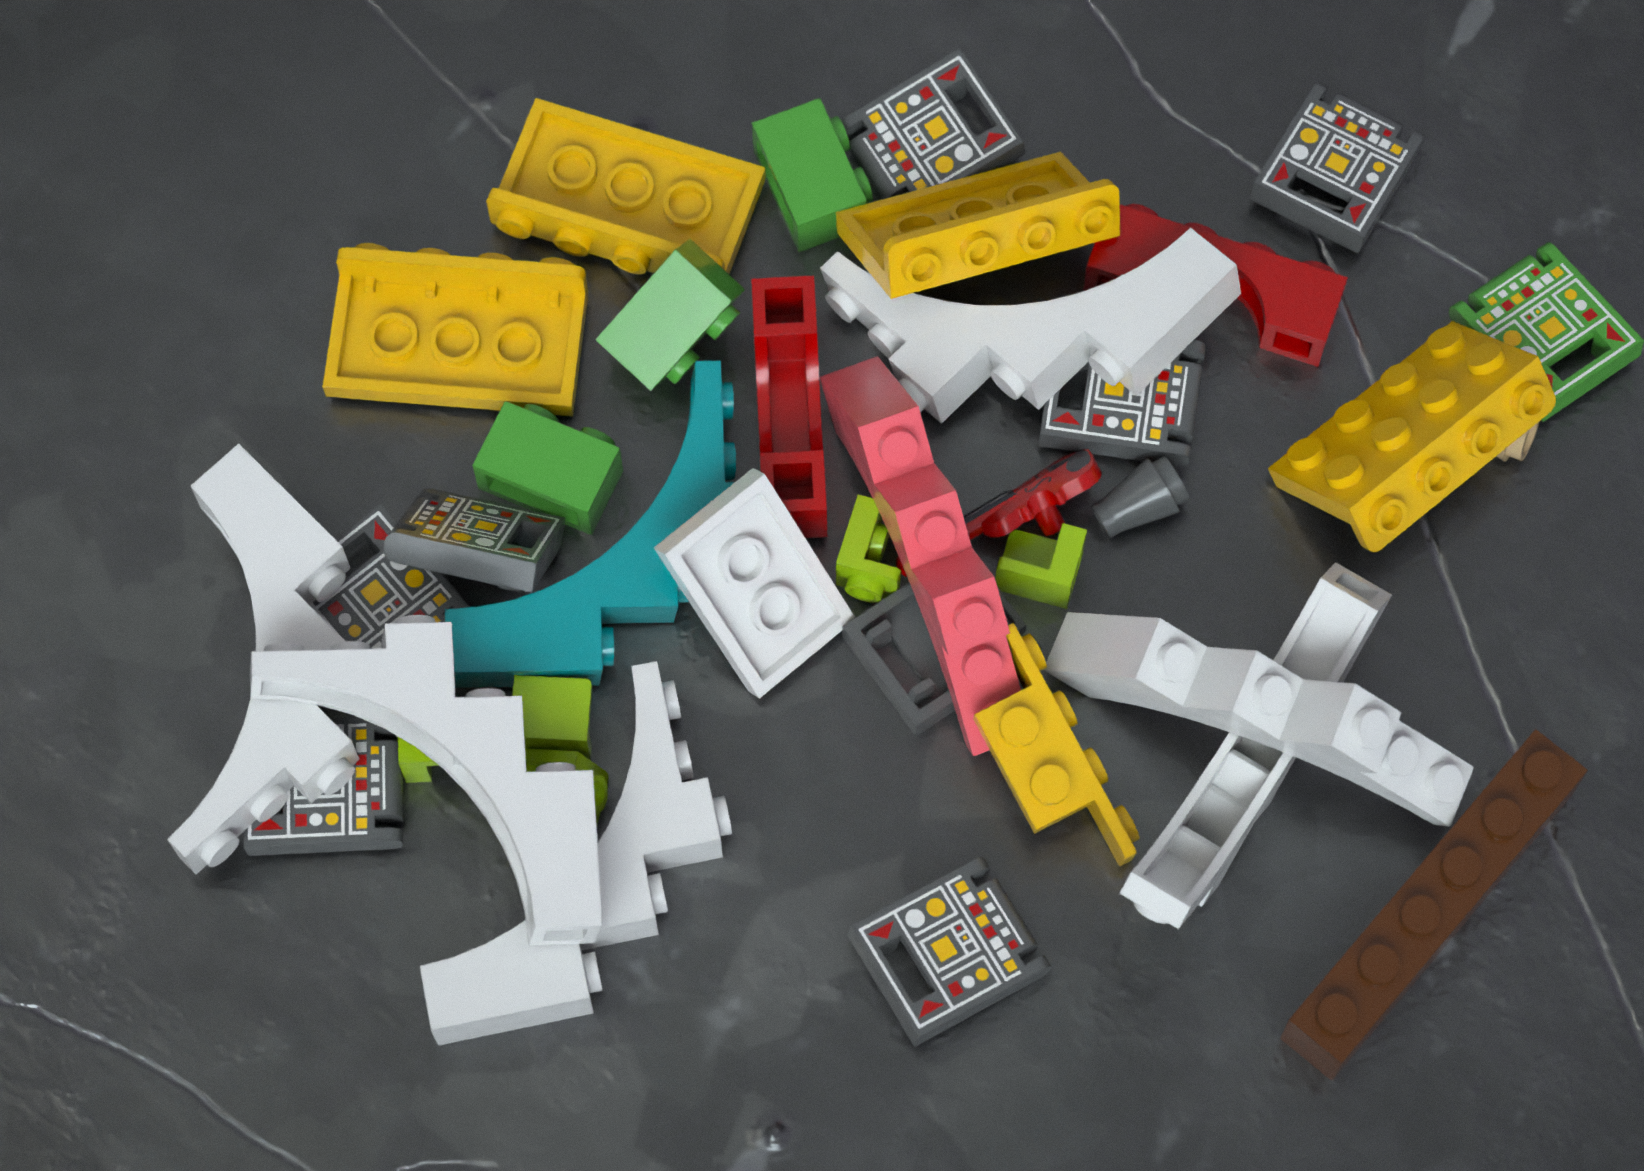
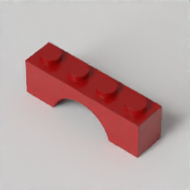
(1287, 298)
(790, 397)

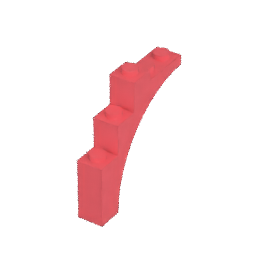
(927, 527)

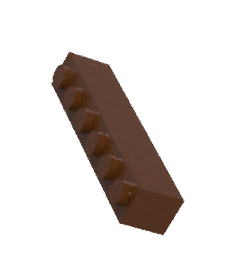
(1433, 905)

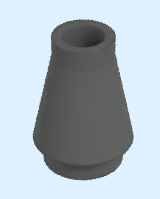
(1142, 497)

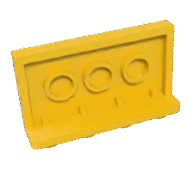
(622, 191)
(979, 224)
(456, 329)
(1417, 433)

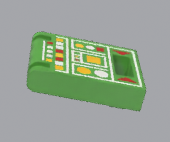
(1550, 313)

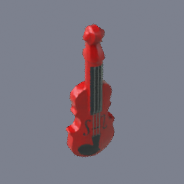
(1034, 499)

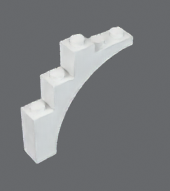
(1033, 349)
(1256, 698)
(479, 740)
(282, 742)
(1244, 774)
(653, 829)

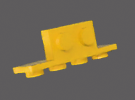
(1042, 757)

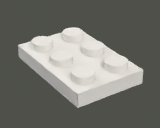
(755, 582)

